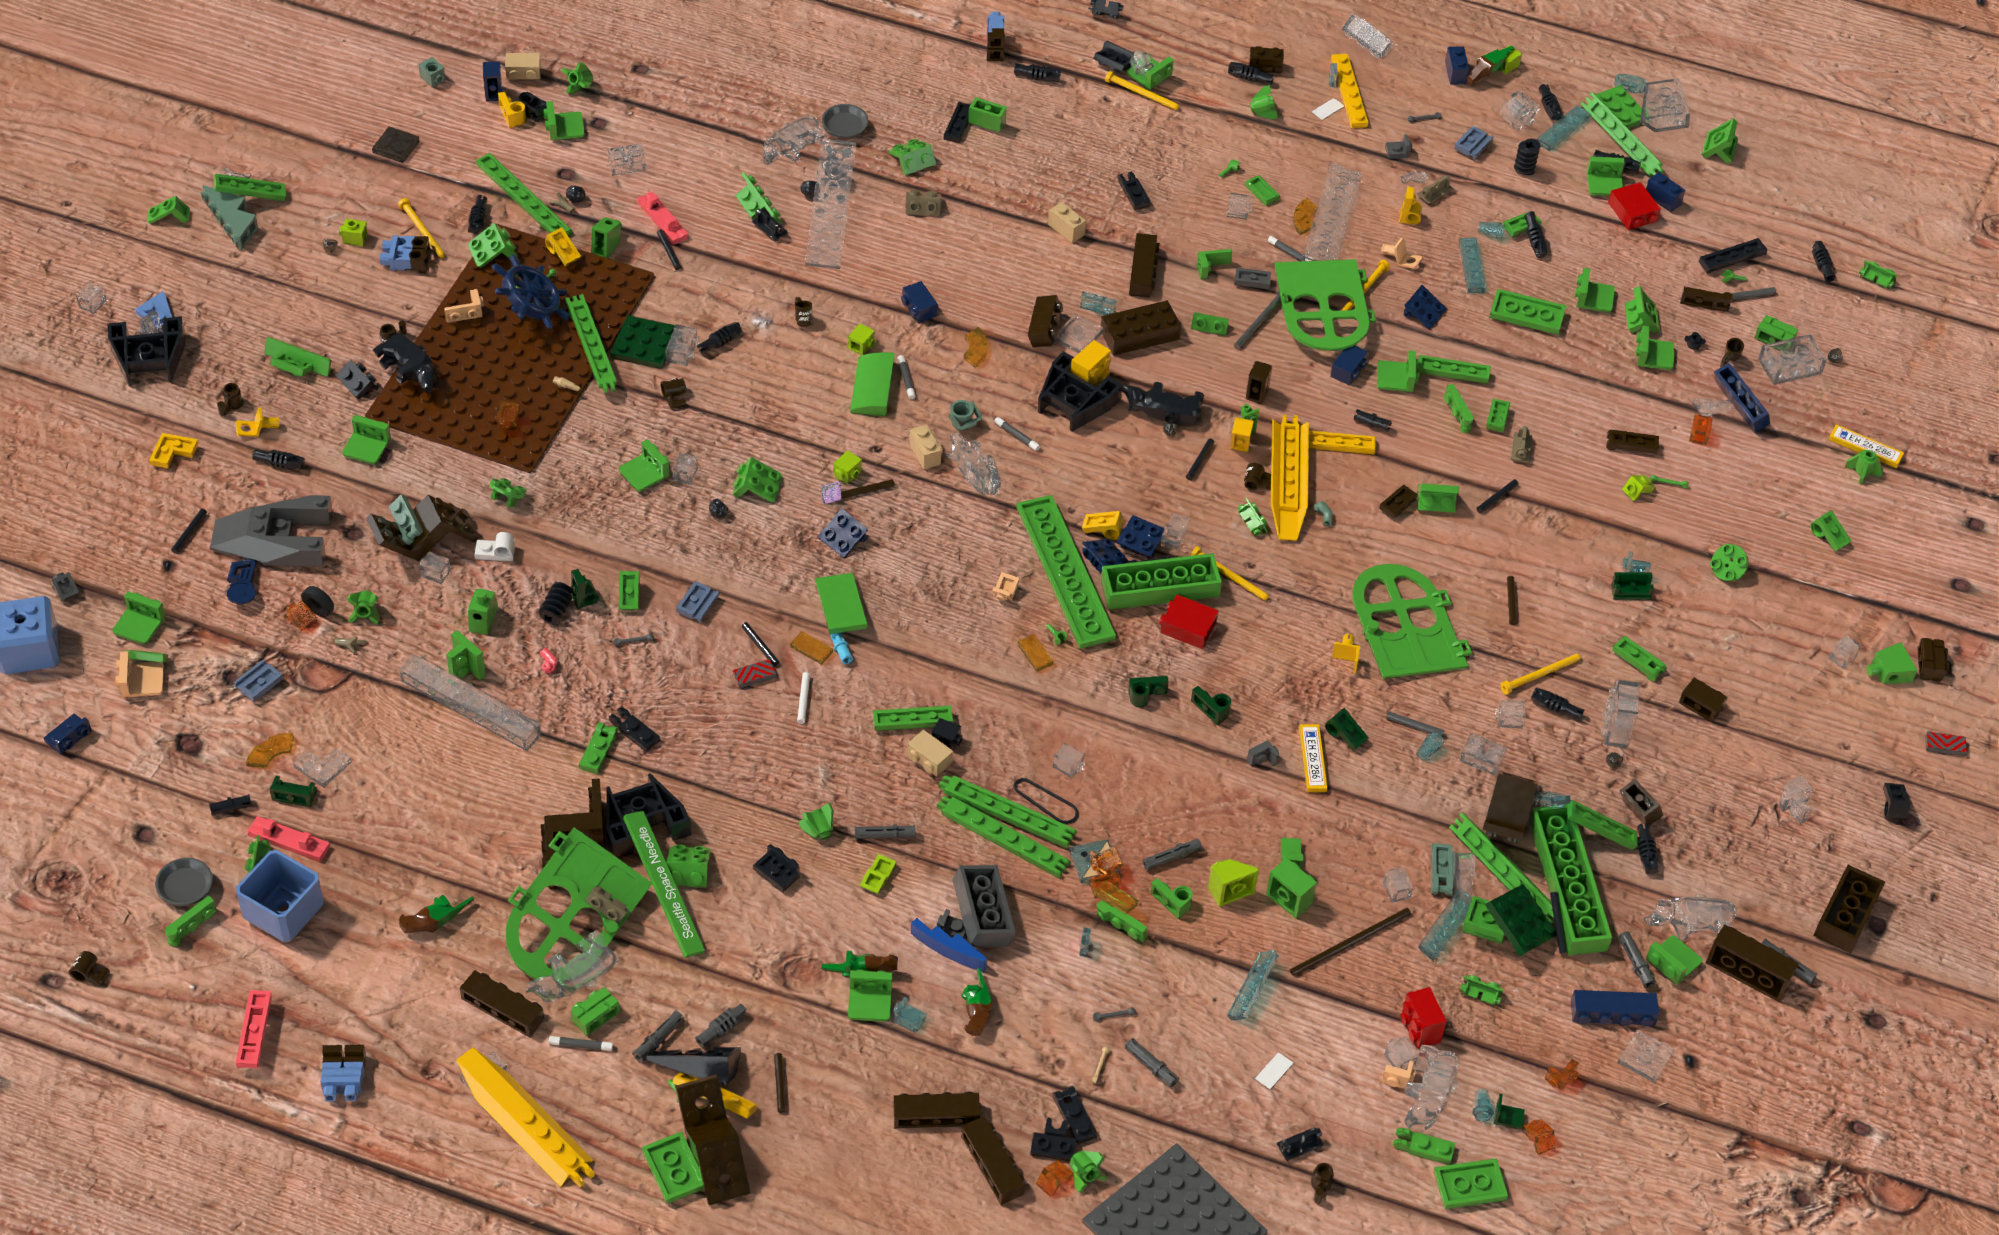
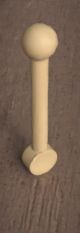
(1105, 1050)

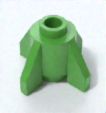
(578, 78)
(1263, 104)
(1865, 464)
(364, 606)
(818, 822)
(1086, 1168)

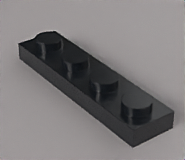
(1733, 255)

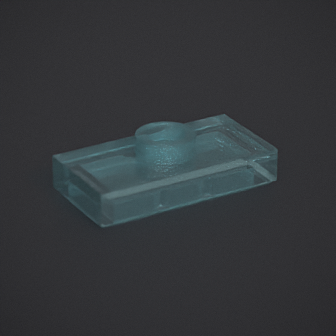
(1098, 303)

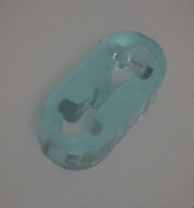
(1630, 83)

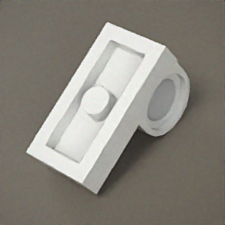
(501, 549)

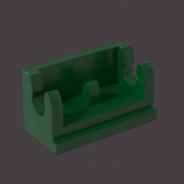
(1632, 586)
(293, 793)

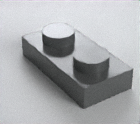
(1252, 278)

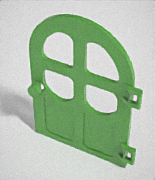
(1321, 282)
(1411, 648)
(578, 868)

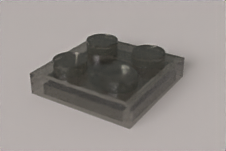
(395, 144)

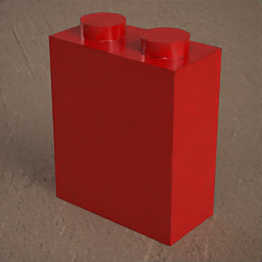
(1634, 206)
(1188, 621)

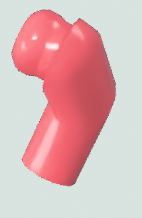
(551, 661)

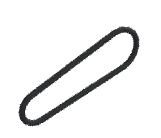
(1047, 791)

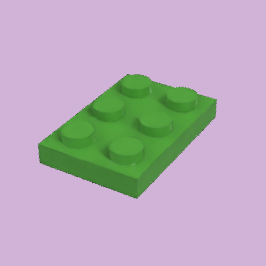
(1622, 105)
(673, 1167)
(1470, 1183)

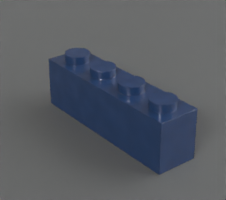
(1742, 397)
(1614, 1007)

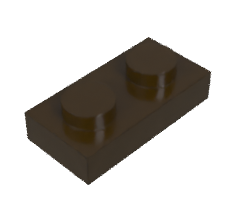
(1398, 501)

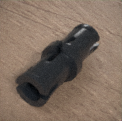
(1372, 420)
(230, 804)

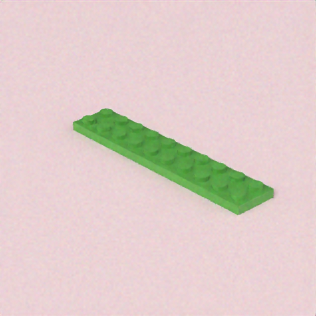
(1066, 572)

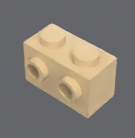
(522, 66)
(1067, 222)
(925, 446)
(929, 753)

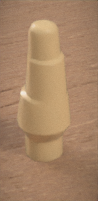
(564, 383)

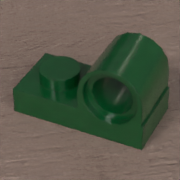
(583, 590)
(1142, 687)
(1215, 708)
(1344, 725)

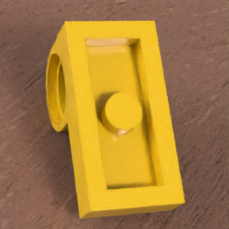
(513, 111)
(1411, 209)
(560, 243)
(1241, 434)
(1108, 522)

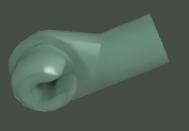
(1326, 511)

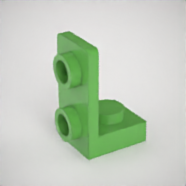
(172, 205)
(1208, 258)
(1292, 850)

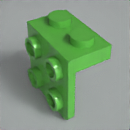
(1156, 74)
(563, 125)
(914, 155)
(1604, 175)
(491, 244)
(1593, 295)
(1653, 352)
(1398, 375)
(367, 440)
(647, 468)
(758, 479)
(140, 618)
(689, 865)
(1673, 959)
(870, 995)

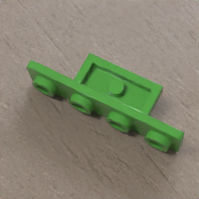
(752, 199)
(295, 359)

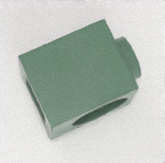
(432, 72)

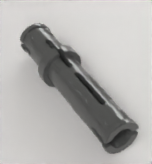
(885, 832)
(1180, 851)
(1639, 965)
(1802, 971)
(652, 1042)
(1157, 1067)

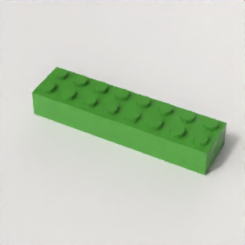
(1571, 876)

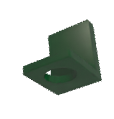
(1508, 1115)

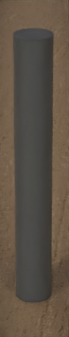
(1754, 293)
(1414, 724)

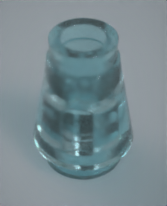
(1492, 229)
(1431, 744)
(1482, 1106)

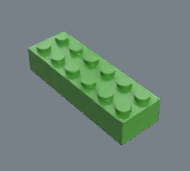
(1160, 581)

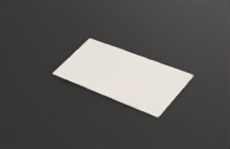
(1328, 108)
(1274, 1070)

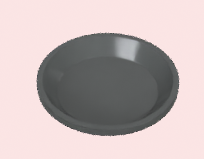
(845, 121)
(184, 881)

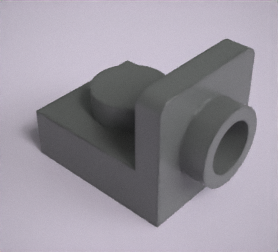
(1400, 149)
(64, 586)
(1262, 752)
(951, 924)

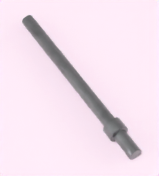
(1258, 321)

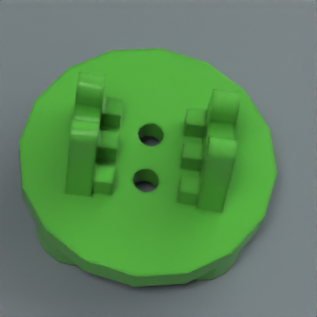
(504, 487)
(1736, 568)

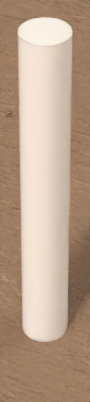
(803, 698)

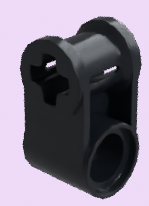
(533, 106)

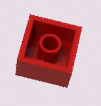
(1423, 1017)

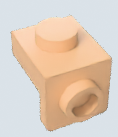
(1006, 587)
(1398, 1077)

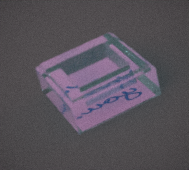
(1333, 74)
(831, 492)
(1085, 940)

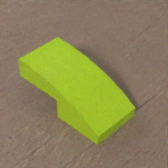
(878, 874)

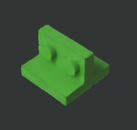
(1721, 141)
(1642, 312)
(1437, 497)
(465, 657)
(1481, 922)

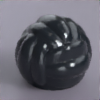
(808, 188)
(575, 194)
(718, 508)

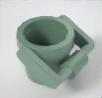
(961, 415)

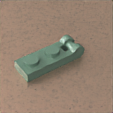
(405, 519)
(1441, 868)

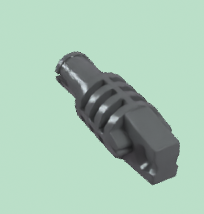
(721, 1025)

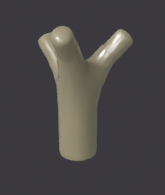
(562, 202)
(349, 642)

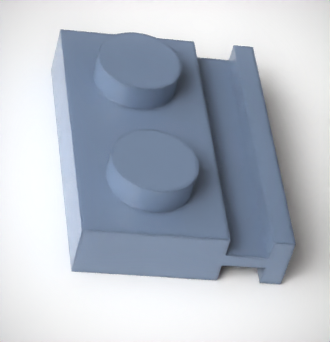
(1473, 142)
(697, 601)
(258, 680)

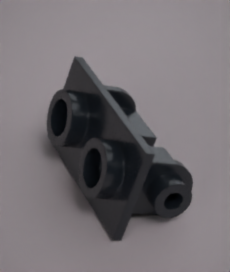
(1112, 9)
(769, 225)
(1300, 1143)

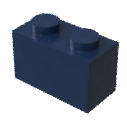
(1457, 65)
(492, 80)
(1665, 192)
(919, 302)
(1349, 364)

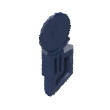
(241, 587)

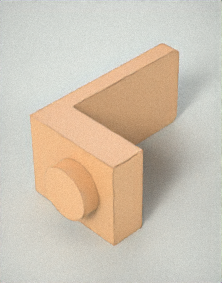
(466, 311)

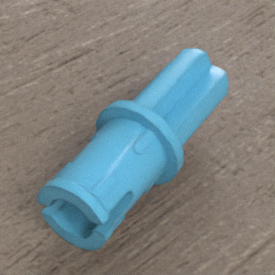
(841, 647)

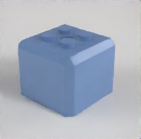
(28, 635)
(278, 883)

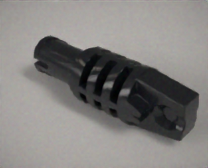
(1038, 72)
(1250, 73)
(1550, 102)
(1630, 164)
(477, 215)
(1535, 235)
(1823, 260)
(720, 337)
(279, 459)
(1556, 703)
(1647, 849)

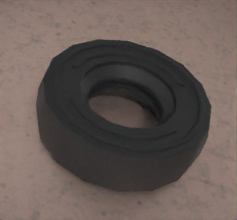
(317, 601)

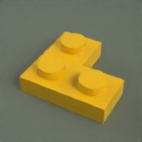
(171, 445)

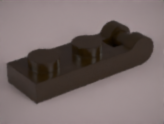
(1706, 299)
(1632, 441)

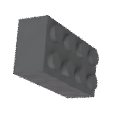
(983, 906)

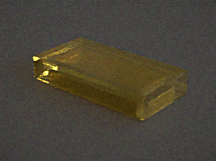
(811, 647)
(1035, 653)
(1115, 897)

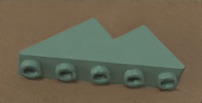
(232, 213)

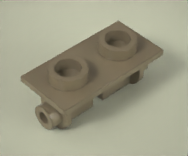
(1436, 190)
(1522, 445)
(600, 900)

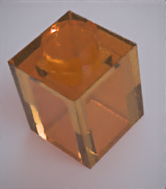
(1700, 429)

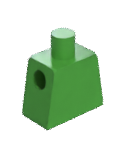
(605, 237)
(483, 604)
(1893, 665)

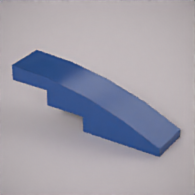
(952, 948)

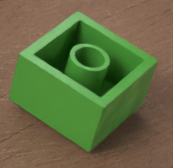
(1291, 888)

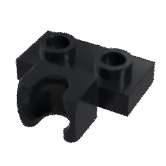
(1053, 1142)

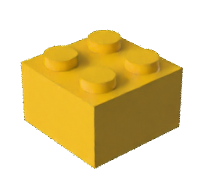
(1092, 363)

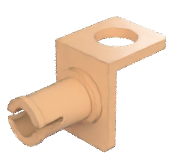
(1401, 255)

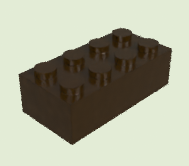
(1140, 327)
(1849, 908)
(1752, 963)

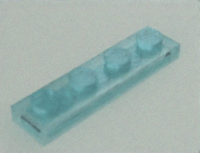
(1563, 128)
(1472, 265)
(1551, 799)
(1445, 925)
(1253, 985)

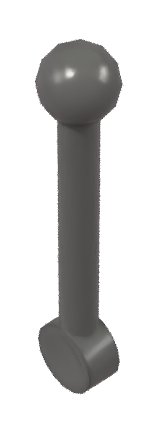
(1437, 115)
(617, 641)
(1097, 1016)

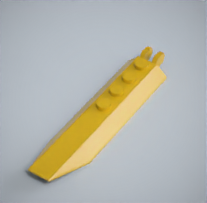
(1289, 476)
(524, 1119)

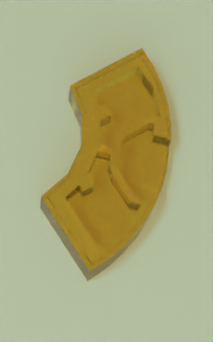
(1302, 216)
(977, 347)
(266, 751)

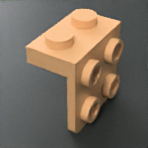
(139, 678)

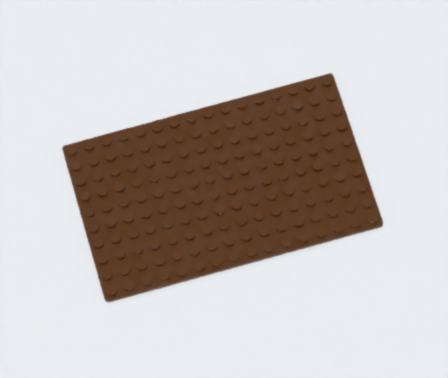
(509, 357)

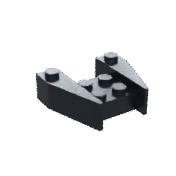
(147, 351)
(1076, 396)
(658, 807)

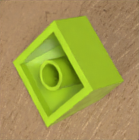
(1232, 881)

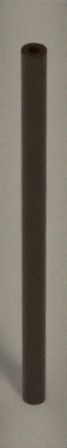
(1350, 941)

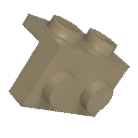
(923, 203)

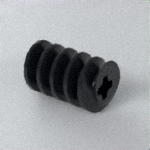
(1527, 156)
(556, 603)

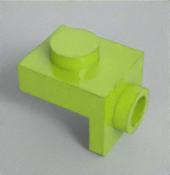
(1638, 484)

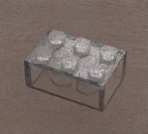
(1792, 359)
(1620, 713)

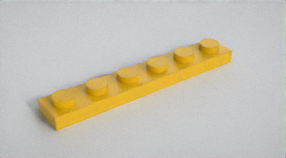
(1350, 91)

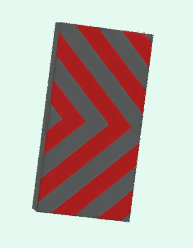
(754, 673)
(1945, 743)

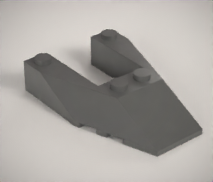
(265, 532)

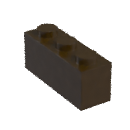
(1045, 321)

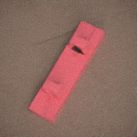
(662, 218)
(289, 839)
(253, 1029)

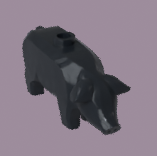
(410, 359)
(1165, 405)

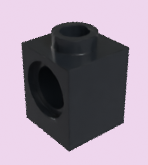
(947, 733)

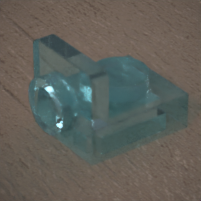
(1635, 565)
(908, 1016)

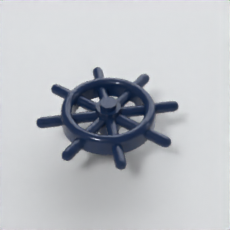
(531, 292)

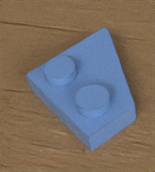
(158, 304)

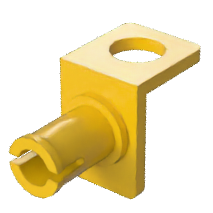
(256, 425)
(1347, 650)

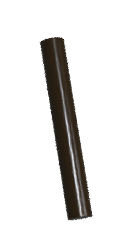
(866, 489)
(1511, 600)
(779, 1077)

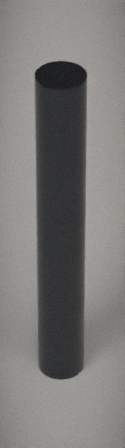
(668, 249)
(1199, 460)
(1498, 495)
(188, 531)
(760, 644)
(1558, 922)

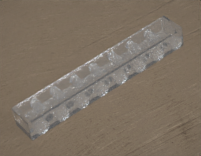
(470, 702)

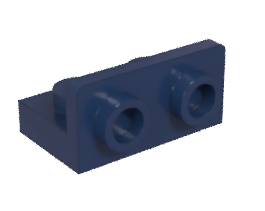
(68, 733)

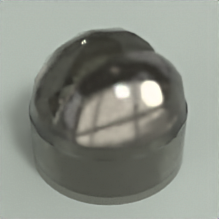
(330, 244)
(1835, 355)
(1170, 429)
(1614, 760)

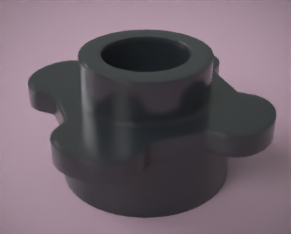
(1694, 341)

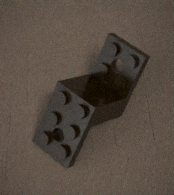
(436, 520)
(1510, 806)
(588, 823)
(712, 1139)

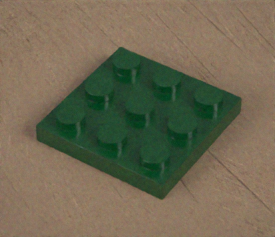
(643, 342)
(1521, 919)

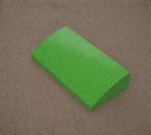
(873, 384)

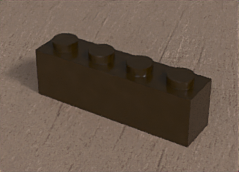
(1143, 265)
(502, 1003)
(935, 1109)
(993, 1160)

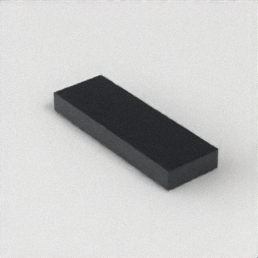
(958, 123)

